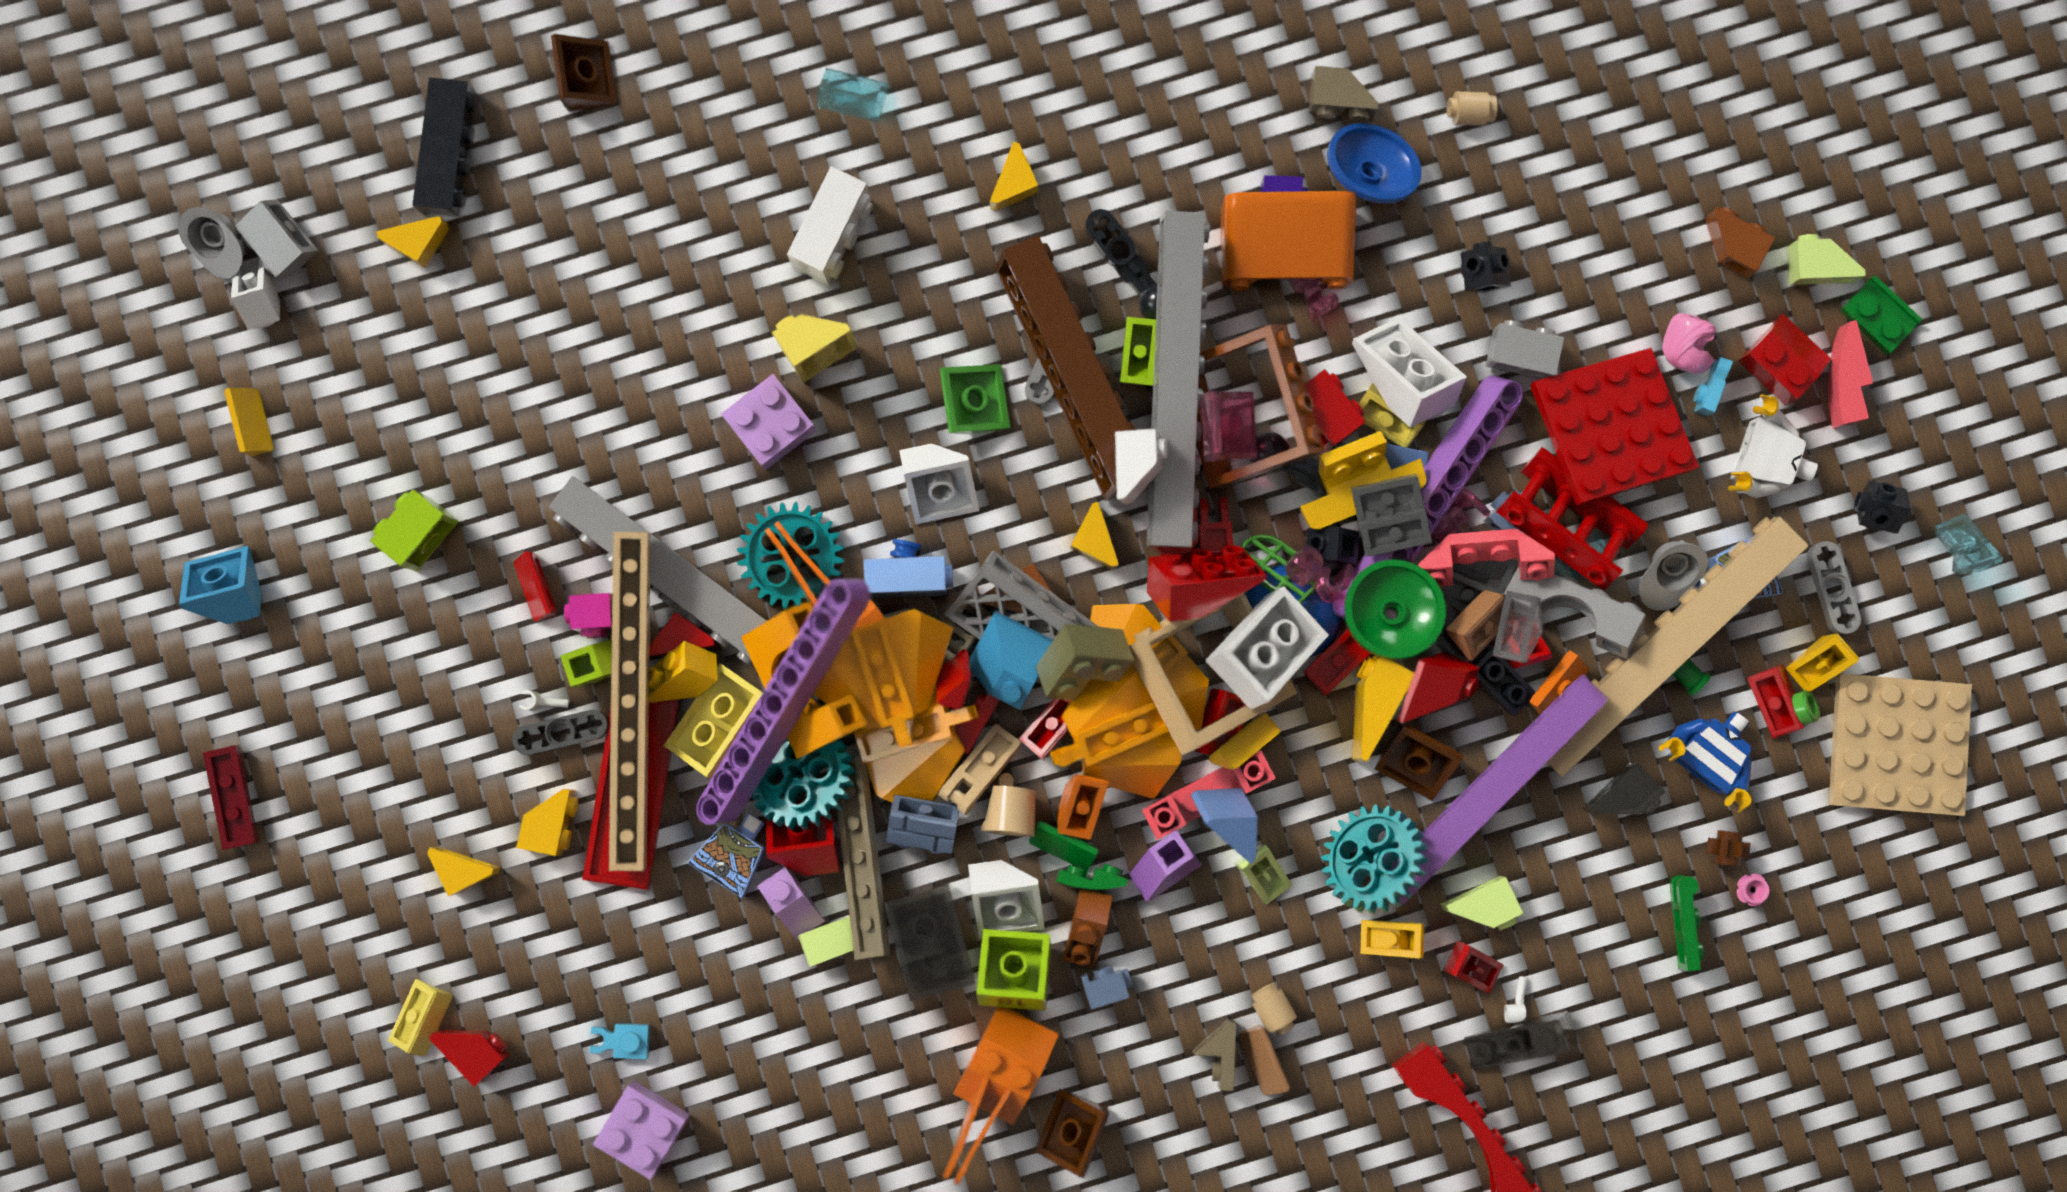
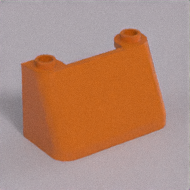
(1288, 237)

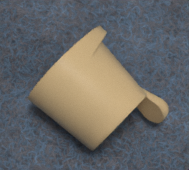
(1010, 809)

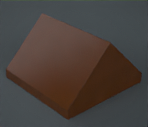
(583, 72)
(1418, 761)
(1072, 1132)

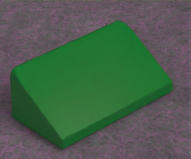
(1063, 846)

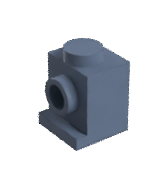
(1106, 986)

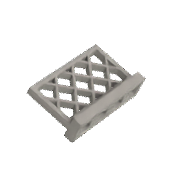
(1017, 587)

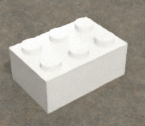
(830, 226)
(1267, 648)

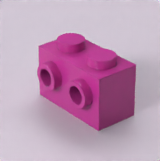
(590, 614)

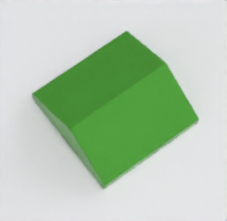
(974, 399)

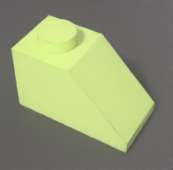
(1820, 262)
(1487, 904)

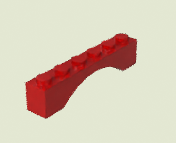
(1428, 1079)

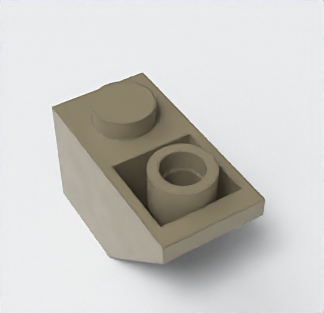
(1340, 93)

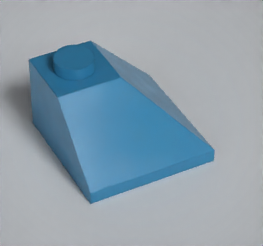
(222, 587)
(1008, 659)

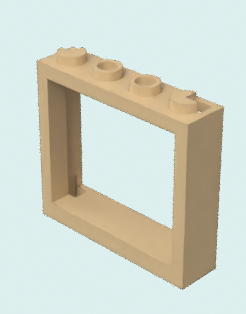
(1164, 695)

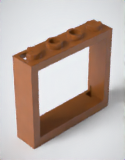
(1296, 400)

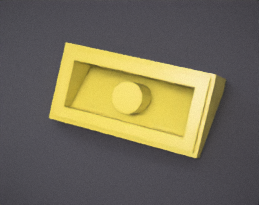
(1382, 419)
(419, 1018)

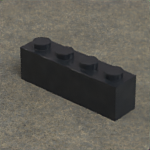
(445, 147)

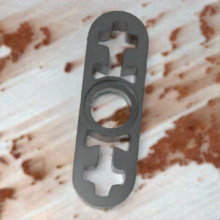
(535, 729)

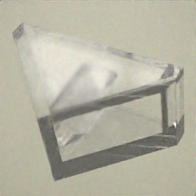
(1519, 627)

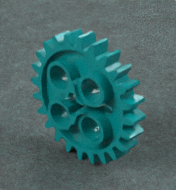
(791, 522)
(821, 793)
(1374, 859)

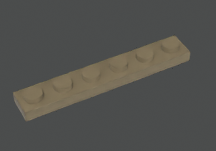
(862, 867)

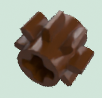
(1728, 848)

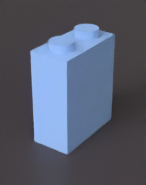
(908, 577)

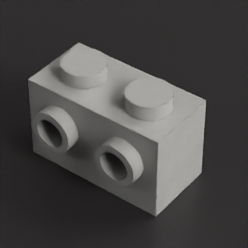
(276, 238)
(1524, 350)

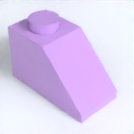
(791, 902)

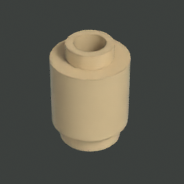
(1472, 108)
(1273, 1009)

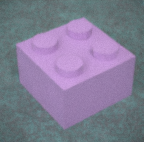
(769, 422)
(641, 1129)

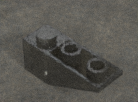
(1522, 1041)

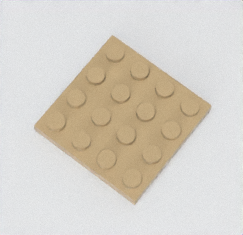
(1900, 744)

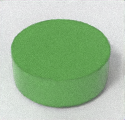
(1806, 707)

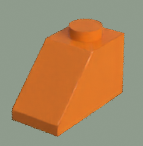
(1081, 806)

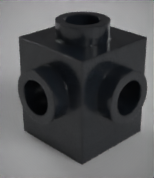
(1485, 268)
(1882, 506)
(1335, 544)

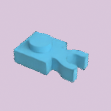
(1709, 393)
(627, 1040)

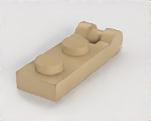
(980, 768)

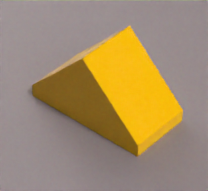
(1015, 180)
(416, 239)
(1094, 540)
(1822, 662)
(459, 871)

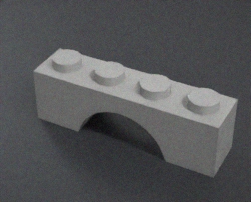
(1615, 623)

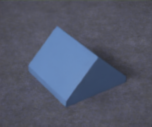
(1230, 817)

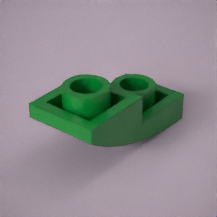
(1104, 878)

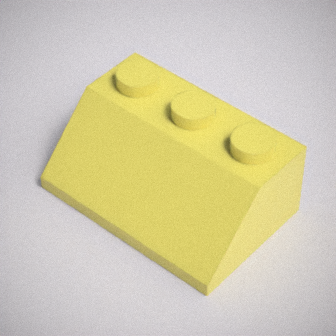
(813, 343)
(714, 722)

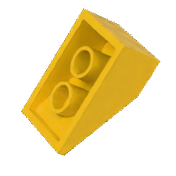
(1377, 697)

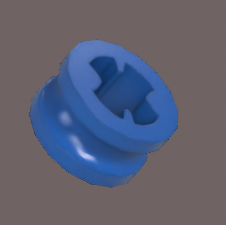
(904, 549)

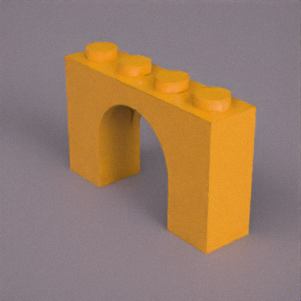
(817, 723)

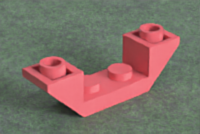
(1534, 560)
(1179, 808)

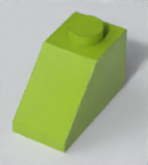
(1138, 352)

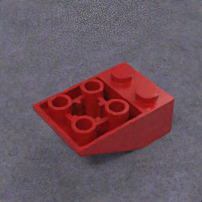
(1200, 581)

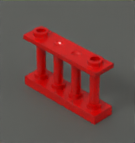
(1571, 548)

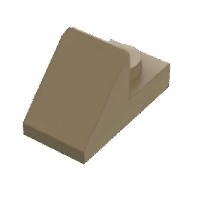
(1221, 1044)

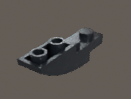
(1495, 674)

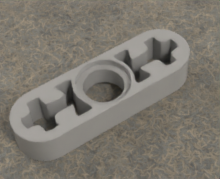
(1847, 594)

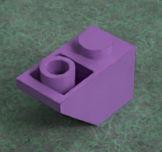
(1164, 866)

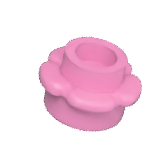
(1761, 889)

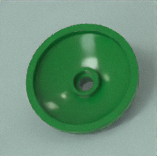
(1409, 593)

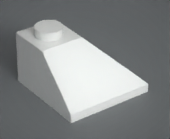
(938, 483)
(1005, 898)

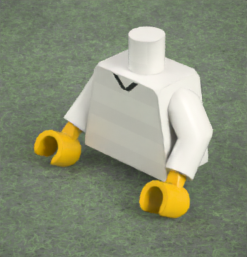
(1770, 454)

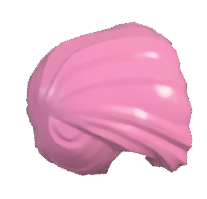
(1686, 341)

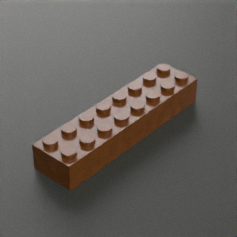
(1066, 356)

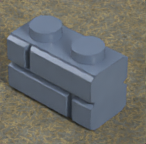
(922, 824)

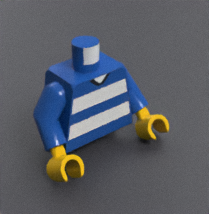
(1715, 755)

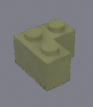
(1083, 655)

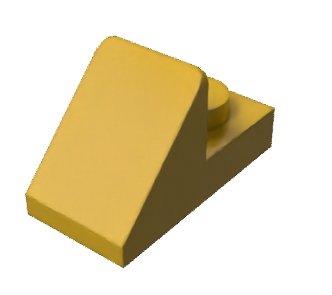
(1392, 938)

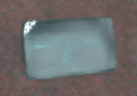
(852, 94)

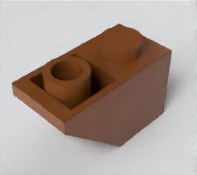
(1736, 242)
(1087, 928)

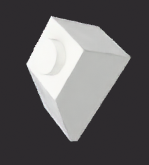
(255, 295)
(1138, 461)

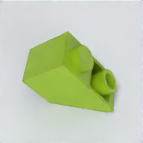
(588, 664)

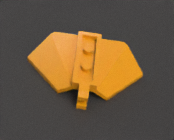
(889, 669)
(1183, 674)
(1120, 736)
(921, 767)

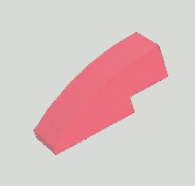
(1847, 376)

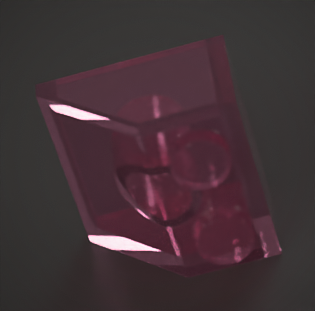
(1228, 426)

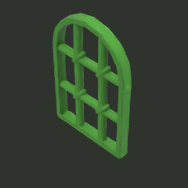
(1272, 554)

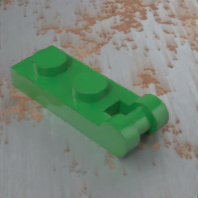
(1686, 920)

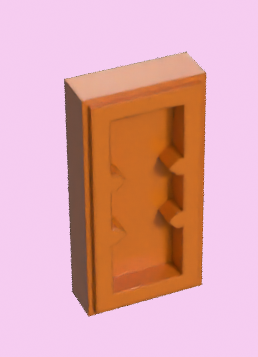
(1558, 681)

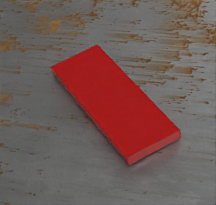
(662, 723)

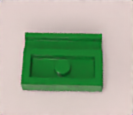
(1880, 314)

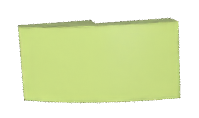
(827, 941)

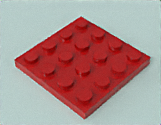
(1614, 426)

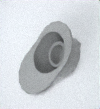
(212, 241)
(1673, 571)

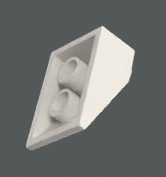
(1409, 372)

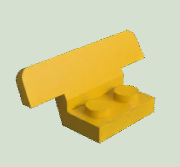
(1349, 467)

